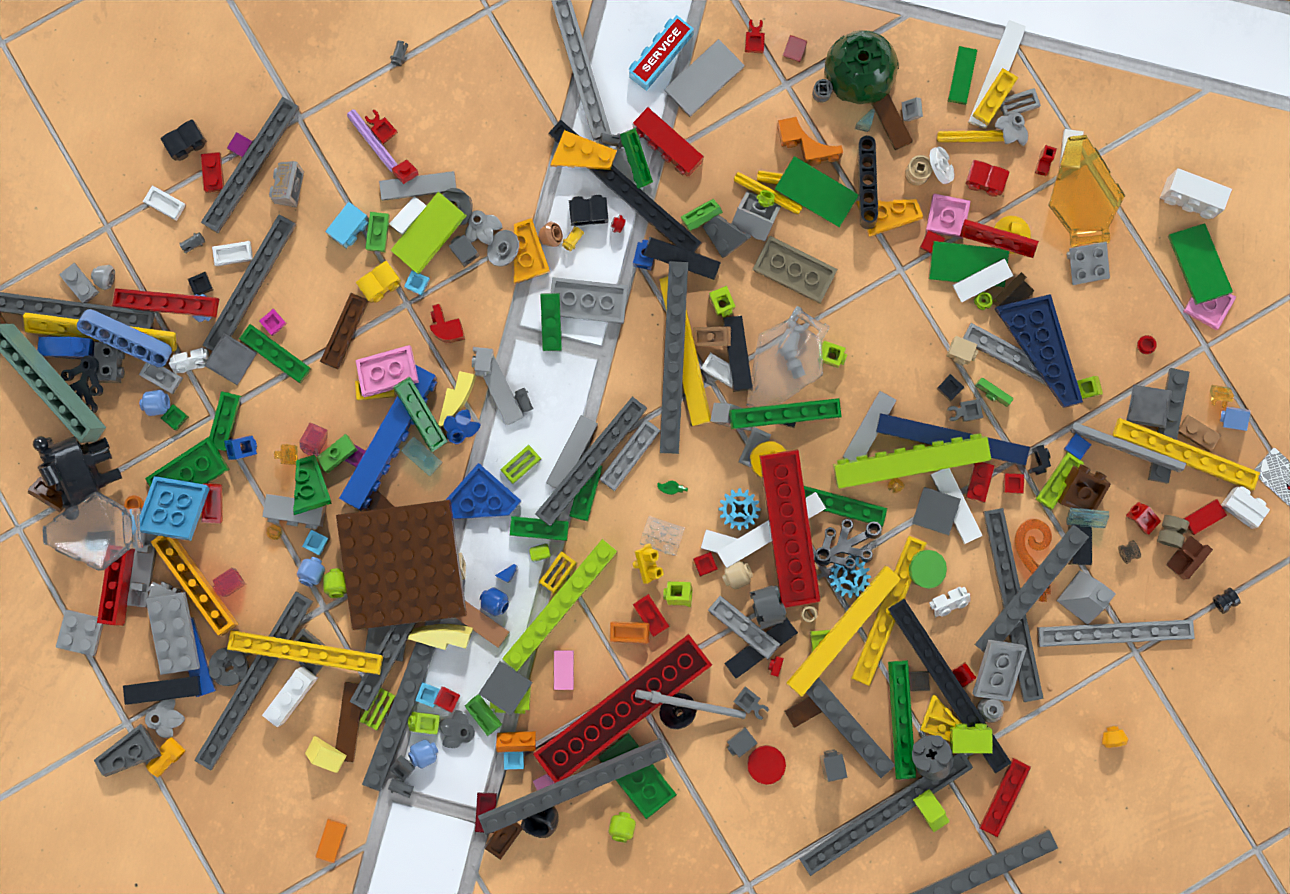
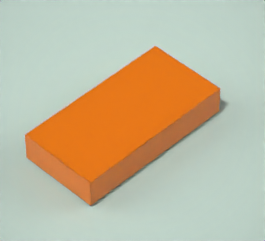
(629, 632)
(331, 840)

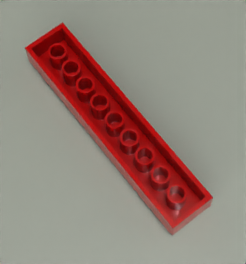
(621, 709)

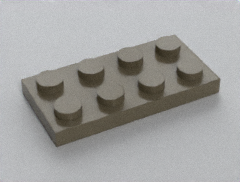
(794, 269)

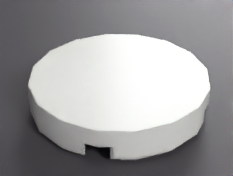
(940, 165)

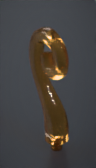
(1021, 549)

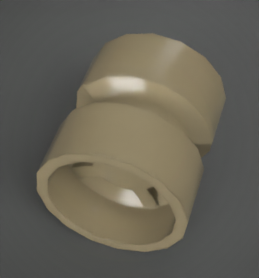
(1173, 531)

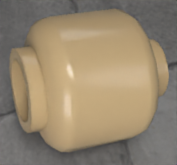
(738, 575)

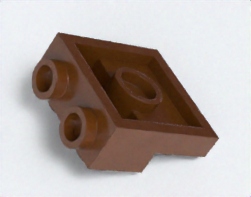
(1084, 488)

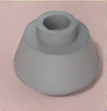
(103, 276)
(987, 712)

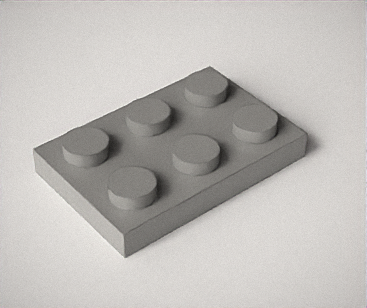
(999, 670)

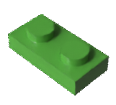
(701, 214)
(377, 232)

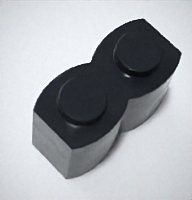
(184, 140)
(588, 211)

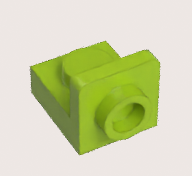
(423, 723)

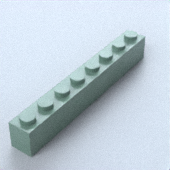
(49, 385)

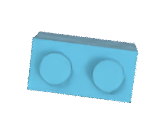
(348, 225)

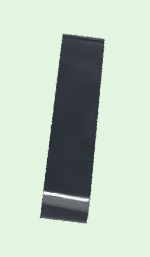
(867, 173)

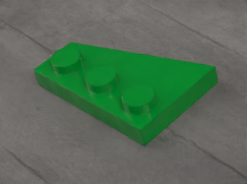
(310, 486)

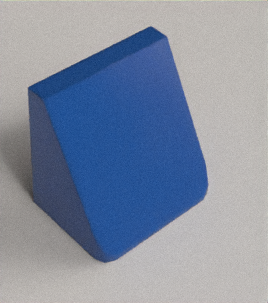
(508, 573)

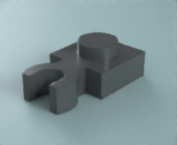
(968, 411)
(749, 701)

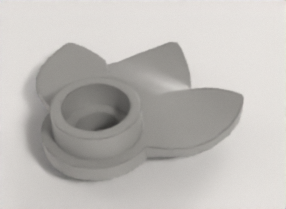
(1011, 129)
(484, 229)
(167, 718)

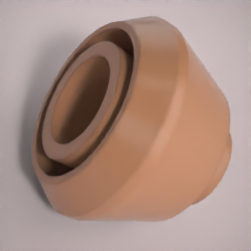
(550, 234)

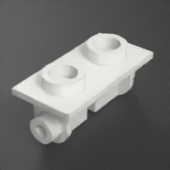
(181, 362)
(958, 599)

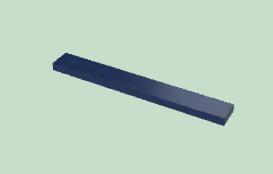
(930, 433)

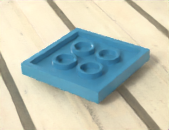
(172, 508)

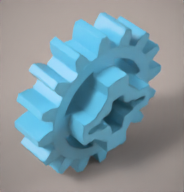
(730, 500)
(852, 585)

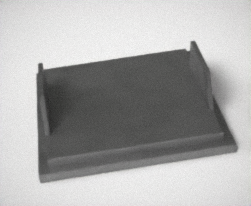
(230, 359)
(1149, 406)

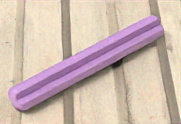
(371, 139)

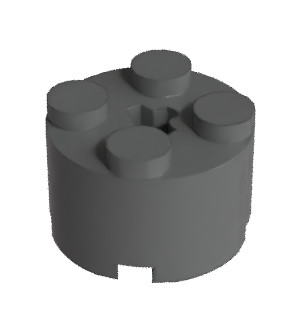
(767, 606)
(935, 747)

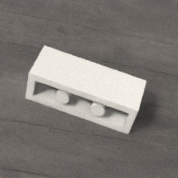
(290, 696)

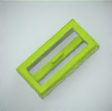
(526, 469)
(370, 723)

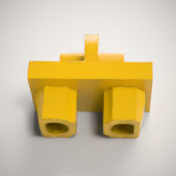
(647, 565)

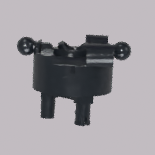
(74, 467)

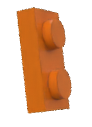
(516, 741)

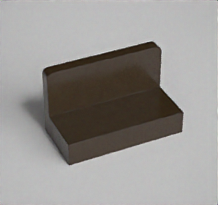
(1016, 291)

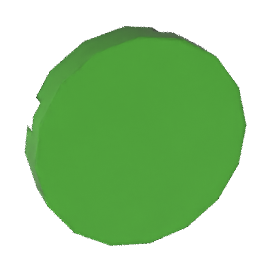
(927, 569)

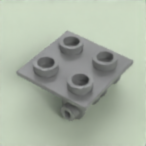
(1089, 263)

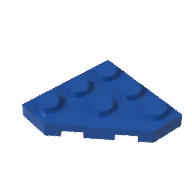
(482, 496)

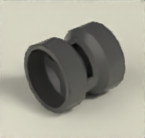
(822, 94)

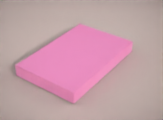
(385, 370)

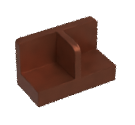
(1189, 558)

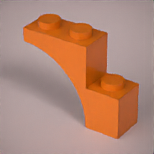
(812, 151)

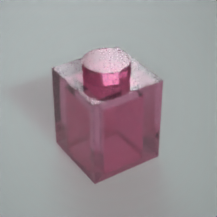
(313, 439)
(228, 582)

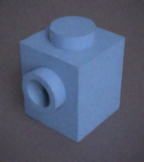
(1235, 418)

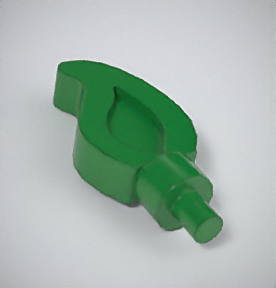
(671, 488)

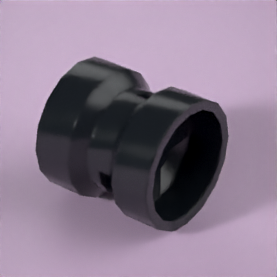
(1226, 600)

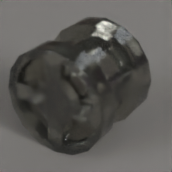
(1129, 551)

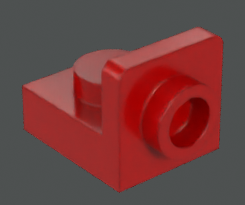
(1144, 517)

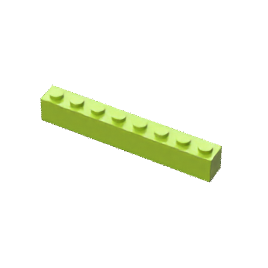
(911, 462)
(559, 605)

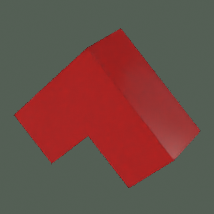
(1045, 158)

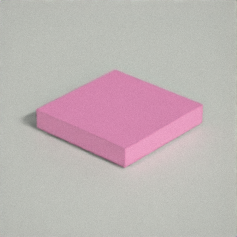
(947, 215)
(1210, 312)

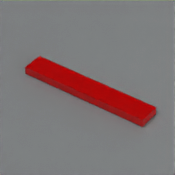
(166, 302)

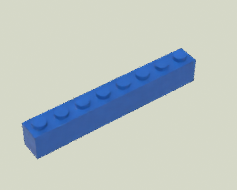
(384, 447)

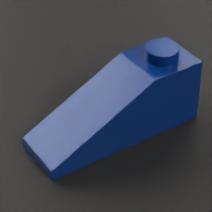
(66, 347)

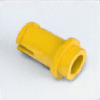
(572, 239)

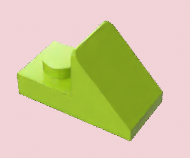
(931, 810)

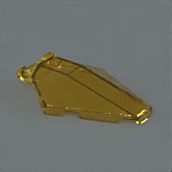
(1085, 192)

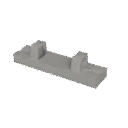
(142, 572)

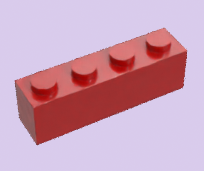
(667, 142)
(116, 590)

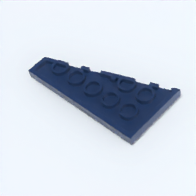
(1041, 338)

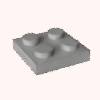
(79, 633)

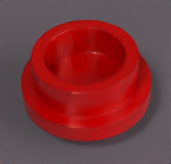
(618, 224)
(1146, 344)

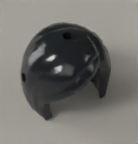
(541, 824)

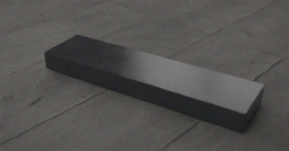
(696, 262)
(738, 355)
(749, 656)
(162, 690)

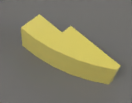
(456, 398)
(442, 635)

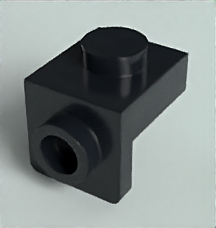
(1042, 457)

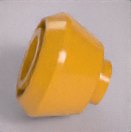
(1114, 737)

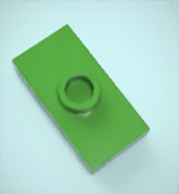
(993, 392)
(336, 453)
(483, 715)

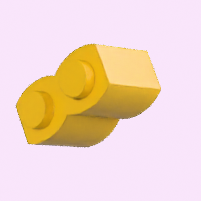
(378, 282)

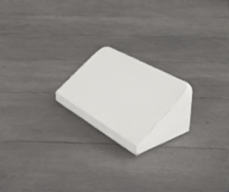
(407, 215)

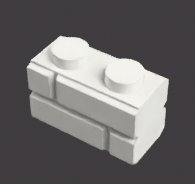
(1245, 507)

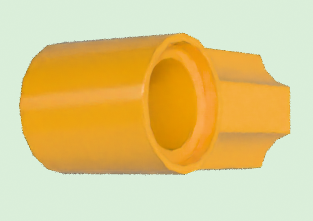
(170, 753)

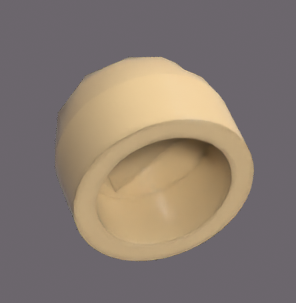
(806, 616)

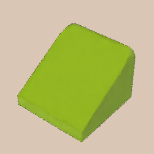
(1090, 387)
(540, 552)

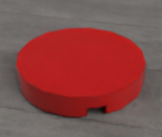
(766, 764)

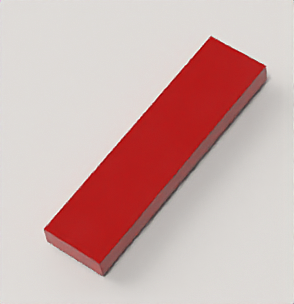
(999, 238)
(1005, 797)

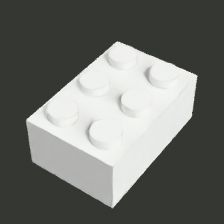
(1195, 194)

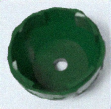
(857, 79)

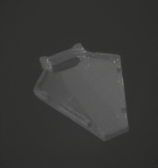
(786, 360)
(95, 531)

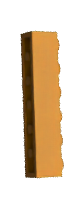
(195, 584)

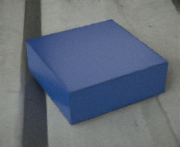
(1077, 446)

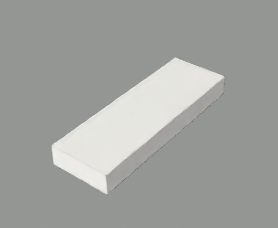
(982, 280)

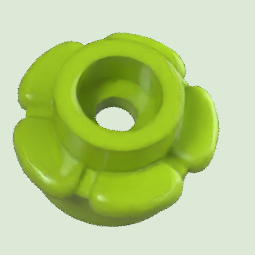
(765, 198)
(983, 305)

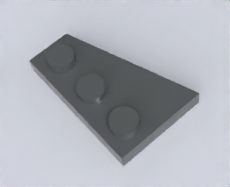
(128, 752)

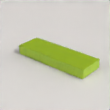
(1055, 485)

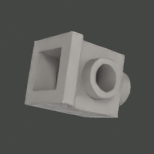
(482, 361)
(161, 589)

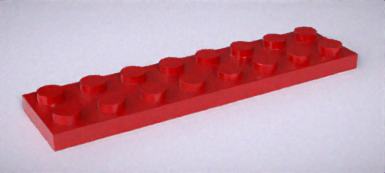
(789, 528)

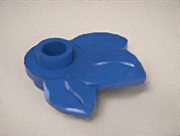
(461, 425)

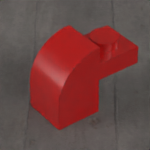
(447, 331)

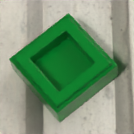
(174, 417)

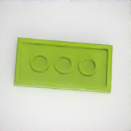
(428, 232)

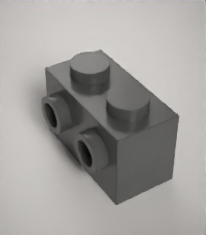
(110, 363)

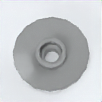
(503, 248)

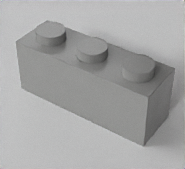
(281, 508)

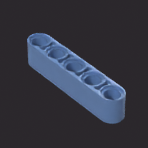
(124, 338)

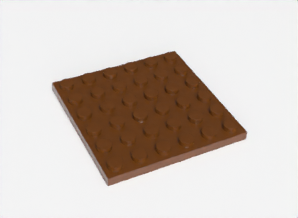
(401, 565)

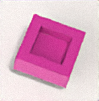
(272, 322)

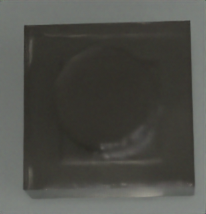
(919, 681)

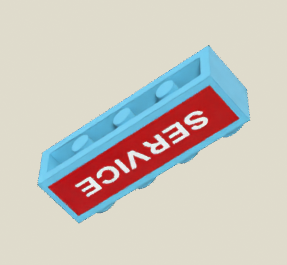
(661, 52)

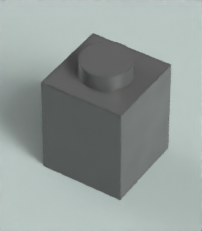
(463, 250)
(741, 742)

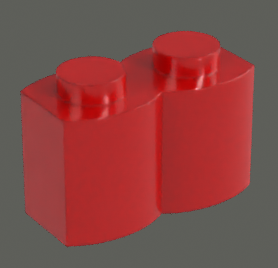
(987, 178)

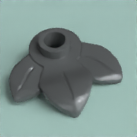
(453, 730)

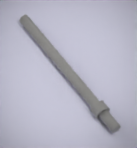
(656, 697)

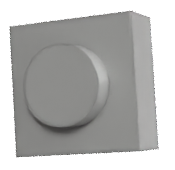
(912, 109)

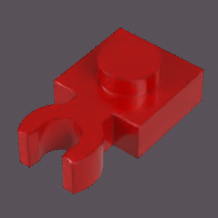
(754, 40)
(382, 128)

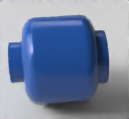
(494, 601)

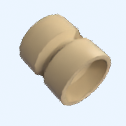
(918, 170)

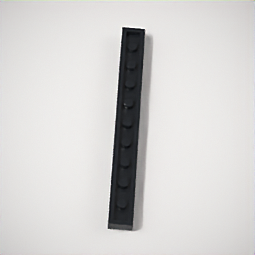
(638, 200)
(944, 677)

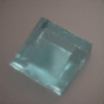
(866, 122)

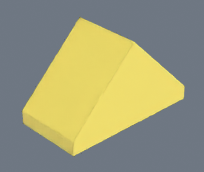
(324, 755)

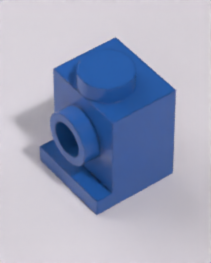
(640, 260)
(234, 450)

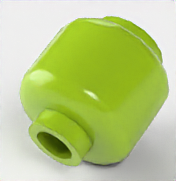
(334, 583)
(622, 827)

